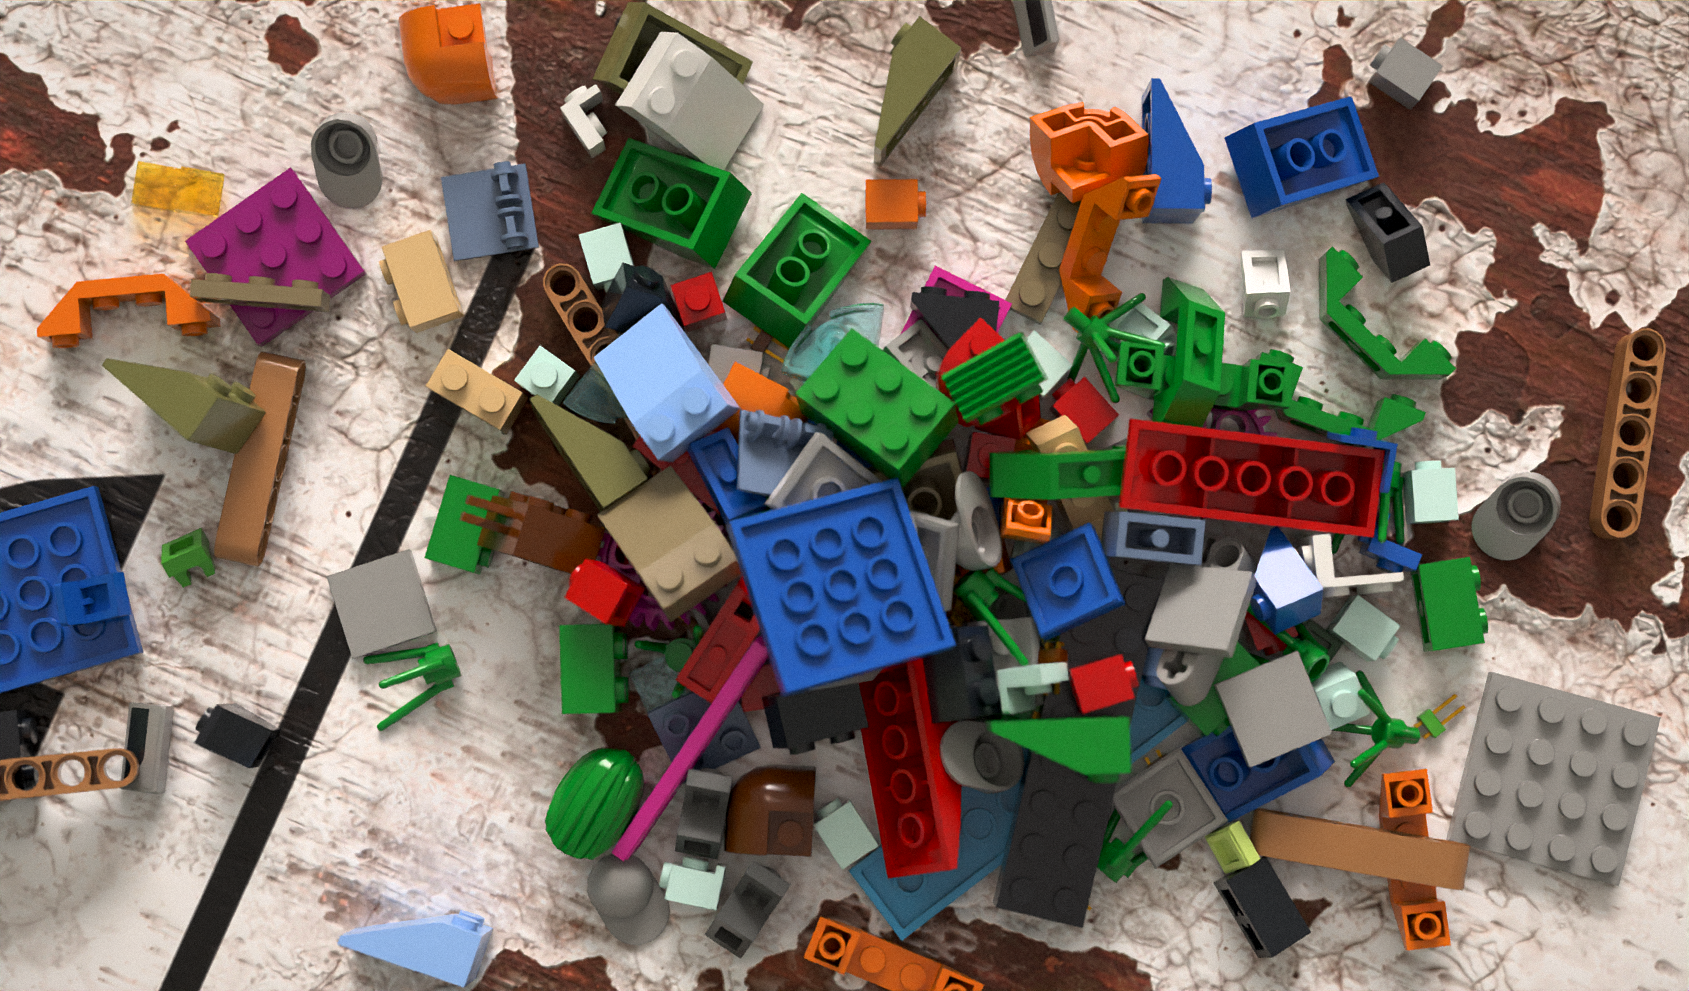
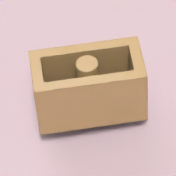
(421, 282)
(477, 391)

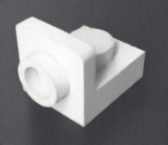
(586, 128)
(1265, 283)

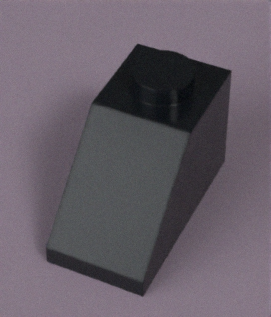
(1389, 232)
(634, 295)

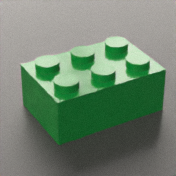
(877, 407)

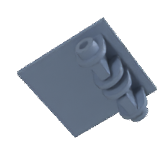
(490, 211)
(770, 448)
(679, 718)

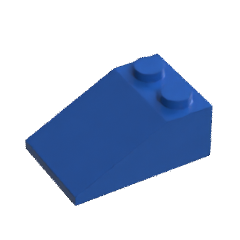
(1300, 156)
(1174, 159)
(1245, 788)

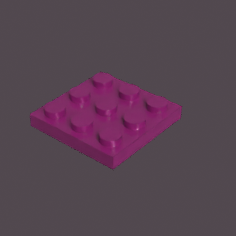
(279, 237)

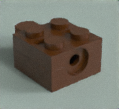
(536, 530)

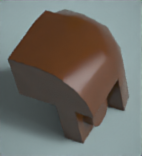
(772, 811)

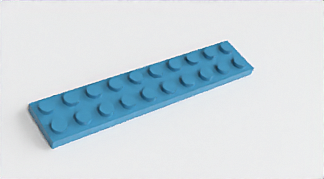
(984, 832)

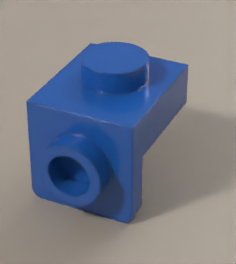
(1390, 556)
(92, 599)

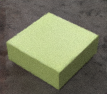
(1232, 847)

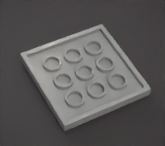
(1553, 778)

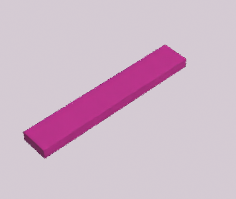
(692, 750)

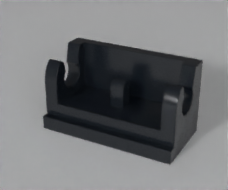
(1262, 908)

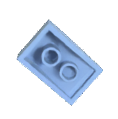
(665, 385)
(435, 946)

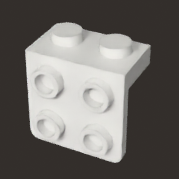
(1317, 555)

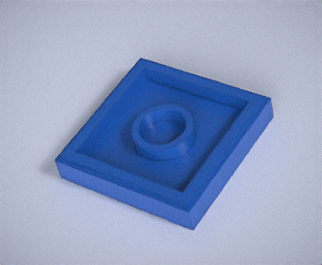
(1067, 581)

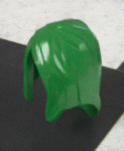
(595, 803)

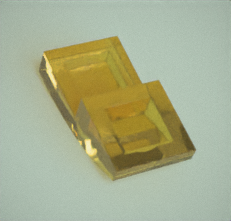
(177, 189)

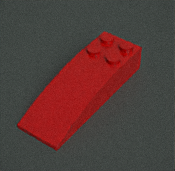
(1251, 478)
(910, 788)

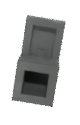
(703, 813)
(747, 909)

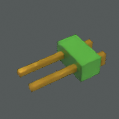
(1430, 721)

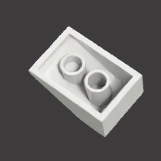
(690, 100)

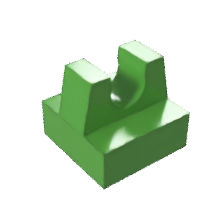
(187, 553)

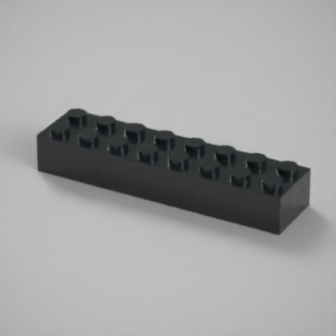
(1058, 811)

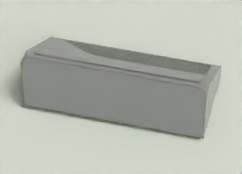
(1036, 26)
(149, 739)

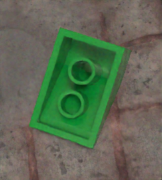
(673, 202)
(795, 270)
(1087, 744)

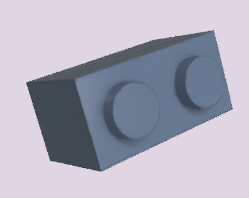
(1153, 537)

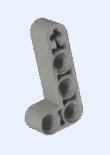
(1190, 674)

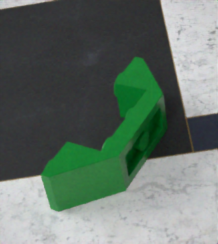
(1336, 278)
(1197, 354)
(1244, 387)
(1387, 417)
(1056, 475)

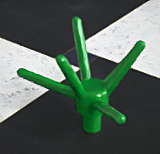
(1096, 335)
(1385, 731)

